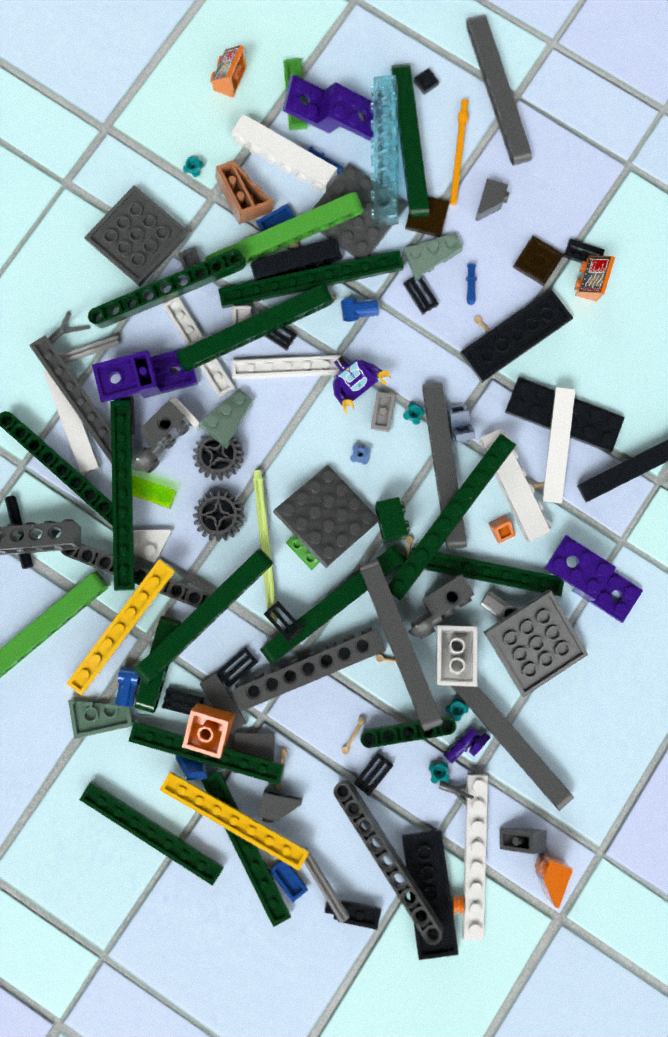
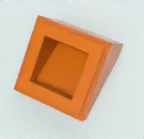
(502, 529)

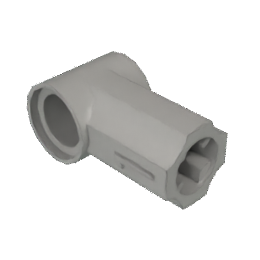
(496, 605)

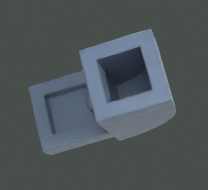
(460, 424)

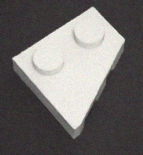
(150, 543)

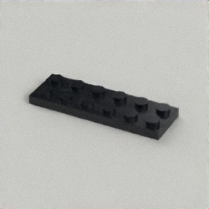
(516, 335)
(588, 425)
(427, 866)

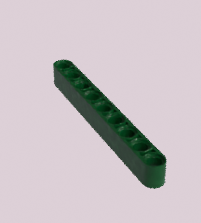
(410, 143)
(176, 290)
(254, 327)
(56, 464)
(330, 607)
(203, 616)

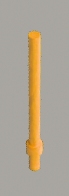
(462, 120)

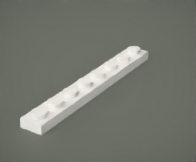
(475, 857)

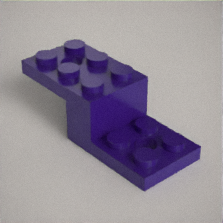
(329, 107)
(141, 375)
(593, 579)

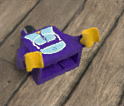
(354, 380)

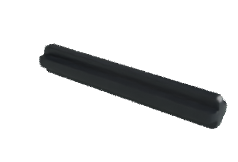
(15, 518)

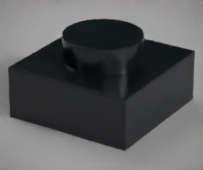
(426, 81)

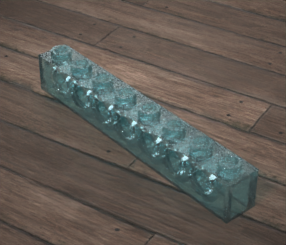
(385, 87)

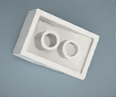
(456, 655)

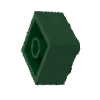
(391, 520)

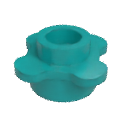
(192, 161)
(414, 418)
(457, 714)
(439, 767)

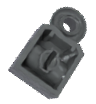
(159, 437)
(439, 606)

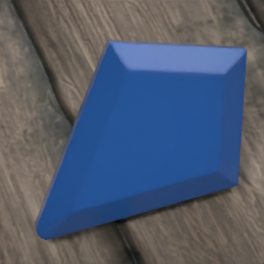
(192, 769)

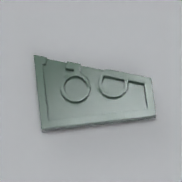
(429, 254)
(225, 418)
(98, 718)

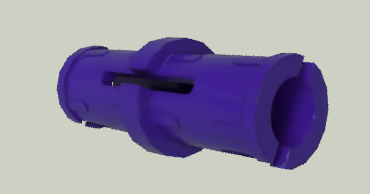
(461, 745)

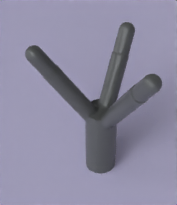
(60, 331)
(456, 790)

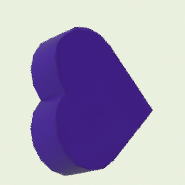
(479, 744)

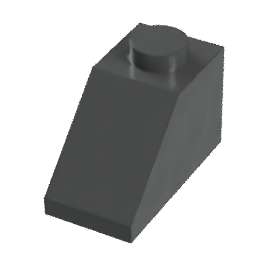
(492, 198)
(276, 806)
(523, 840)

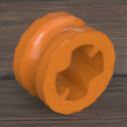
(458, 904)

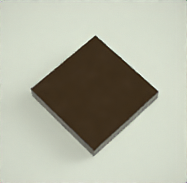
(431, 224)
(538, 260)

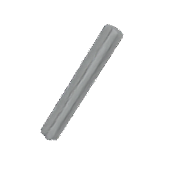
(90, 349)
(326, 888)

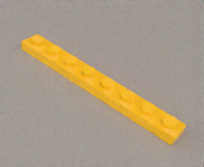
(121, 627)
(234, 820)

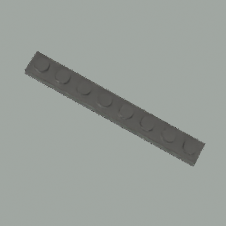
(73, 393)

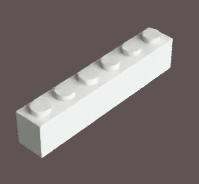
(284, 154)
(518, 492)

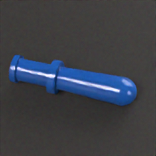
(322, 156)
(471, 278)

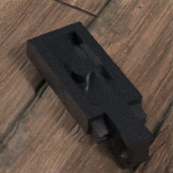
(359, 914)

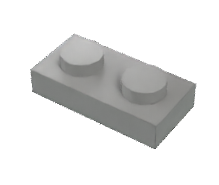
(383, 411)

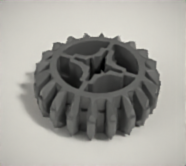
(204, 446)
(227, 516)

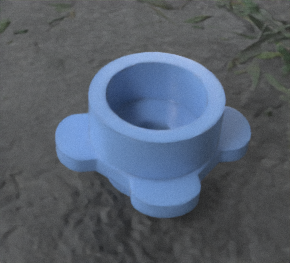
(360, 459)

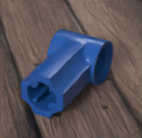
(354, 309)
(128, 682)

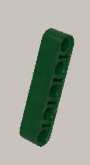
(149, 694)
(398, 736)

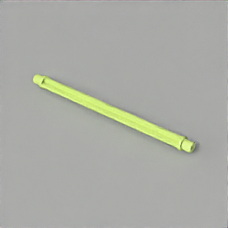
(264, 538)

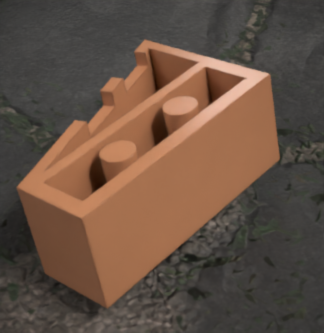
(241, 193)

